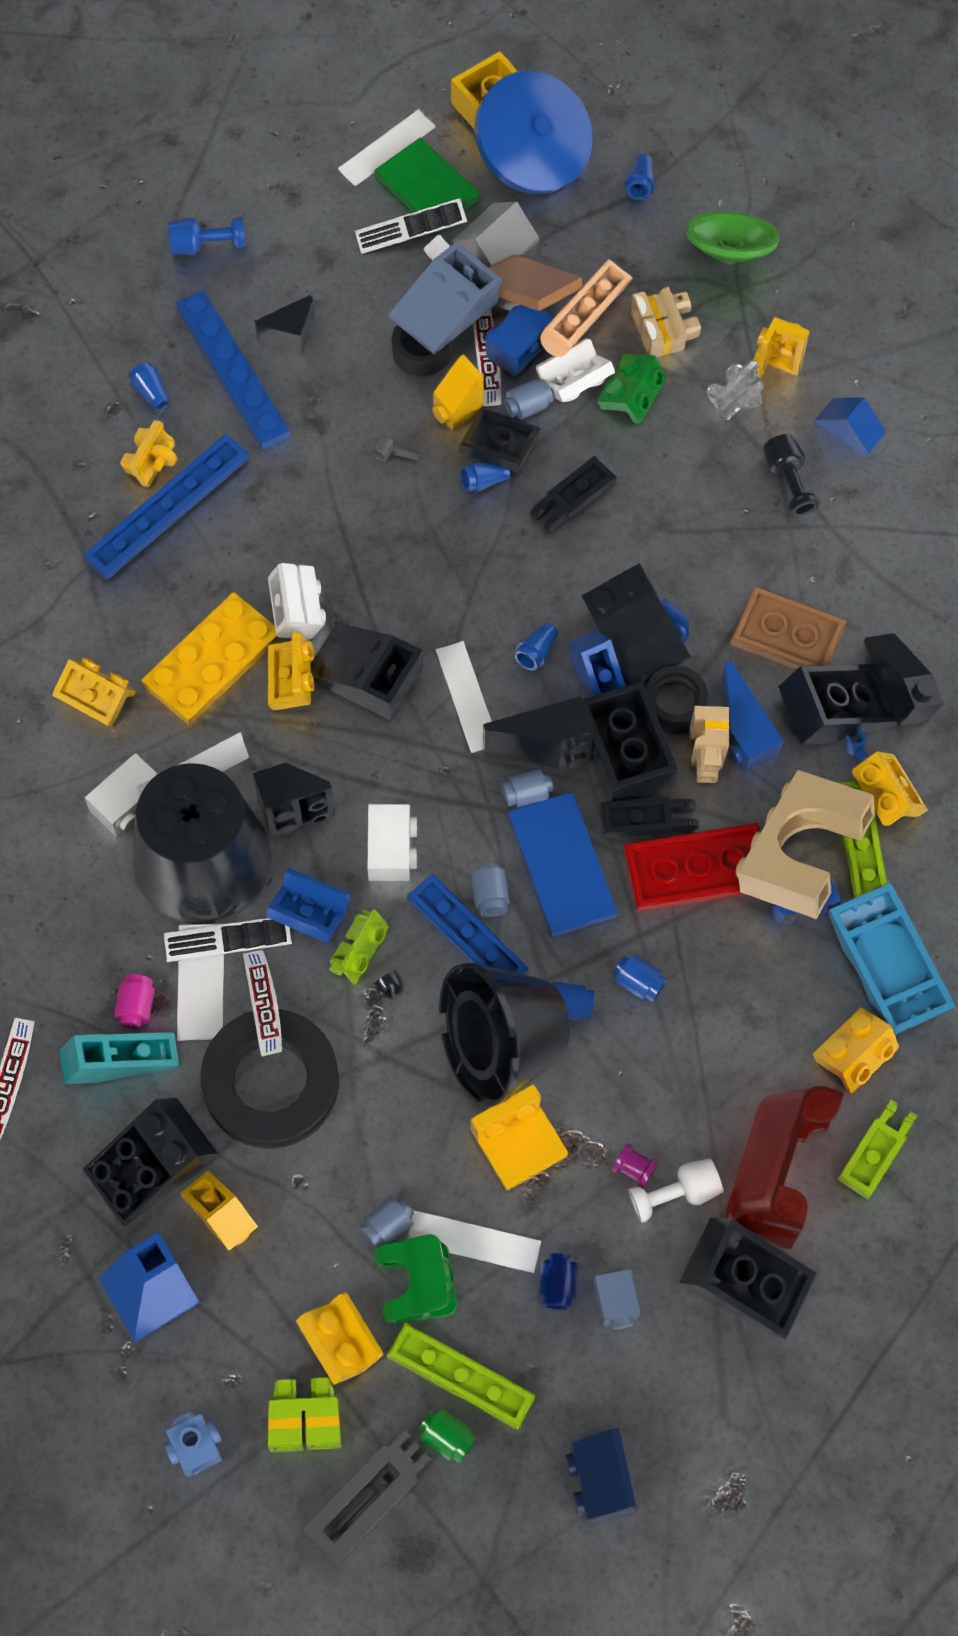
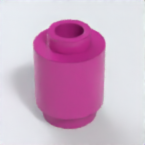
(134, 1001)

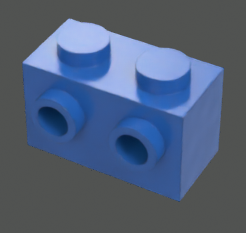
(517, 338)

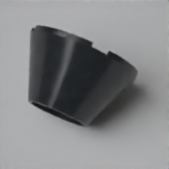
(500, 1029)

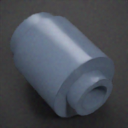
(528, 399)
(526, 787)
(490, 890)
(387, 1222)

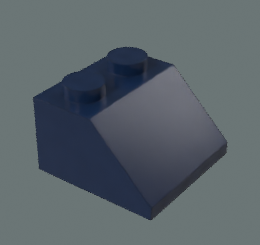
(601, 1477)

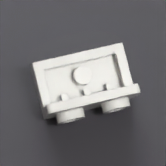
(575, 371)

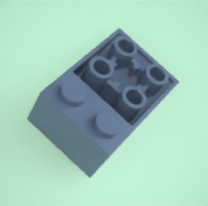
(447, 298)

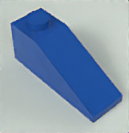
(751, 732)

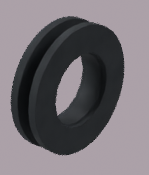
(283, 1126)

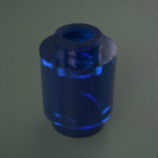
(558, 1282)

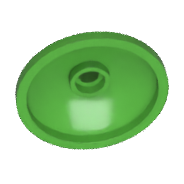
(732, 236)

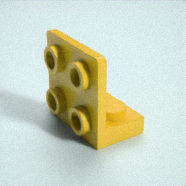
(518, 1138)

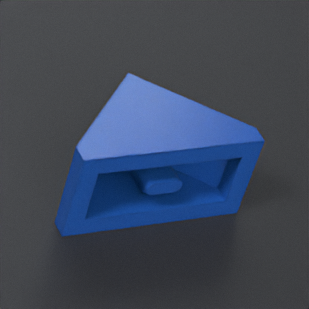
(852, 422)

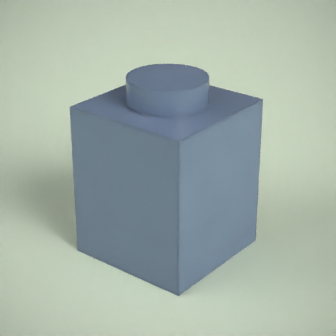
(616, 1299)

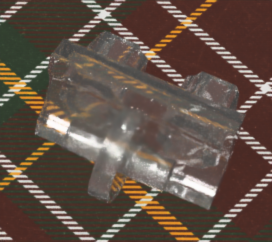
(741, 390)

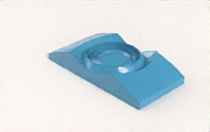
(890, 959)

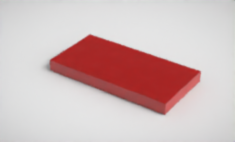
(687, 866)

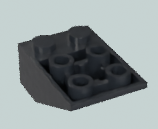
(367, 668)
(149, 1159)

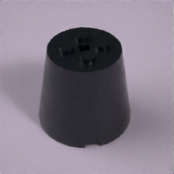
(202, 865)

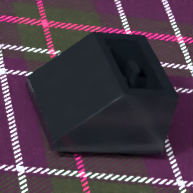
(292, 798)

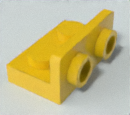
(93, 690)
(891, 788)
(340, 1338)

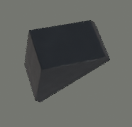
(288, 326)

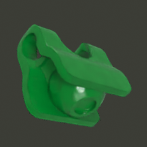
(431, 1279)

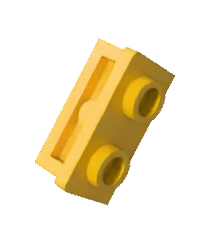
(781, 346)
(289, 673)
(857, 1049)

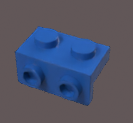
(309, 906)

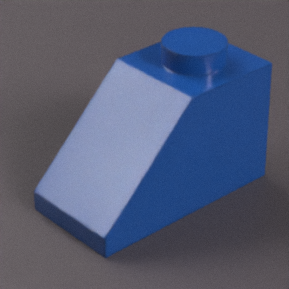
(596, 663)

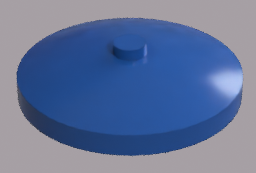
(533, 132)

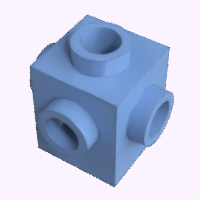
(196, 1457)

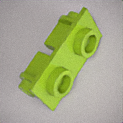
(367, 933)

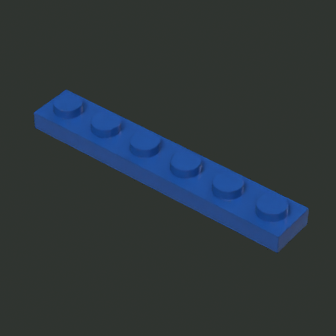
(233, 370)
(166, 506)

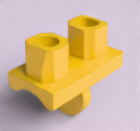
(152, 454)

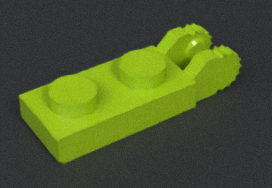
(875, 1152)

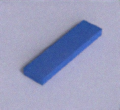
(462, 927)

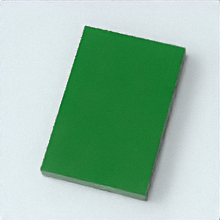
(424, 178)

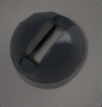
(389, 985)

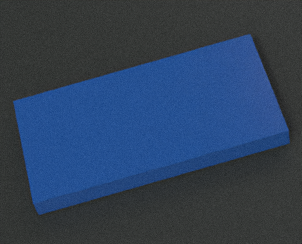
(562, 864)

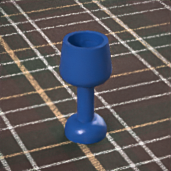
(187, 236)

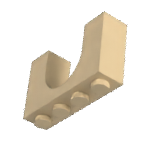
(803, 805)

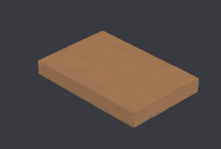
(533, 282)
(787, 630)

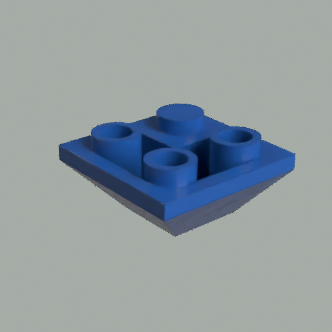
(148, 1288)

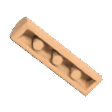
(584, 309)

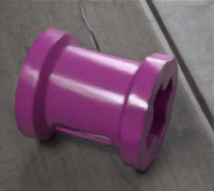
(635, 1165)

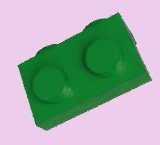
(633, 386)

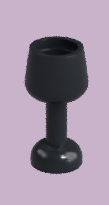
(784, 459)

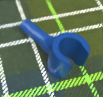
(857, 749)

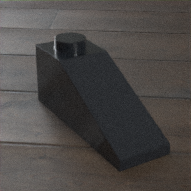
(904, 679)

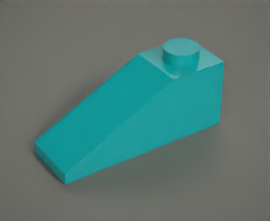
(116, 1056)

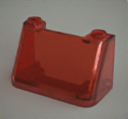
(759, 1194)

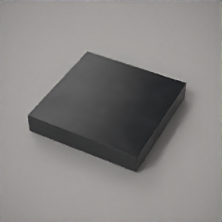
(499, 440)

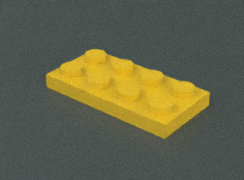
(211, 658)

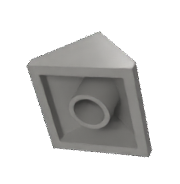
(498, 234)

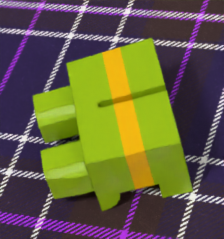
(287, 1413)

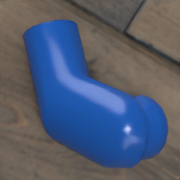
(679, 619)

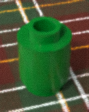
(447, 1435)

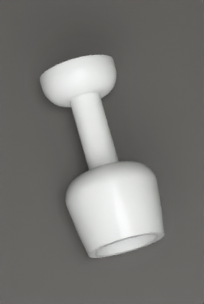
(697, 1182)

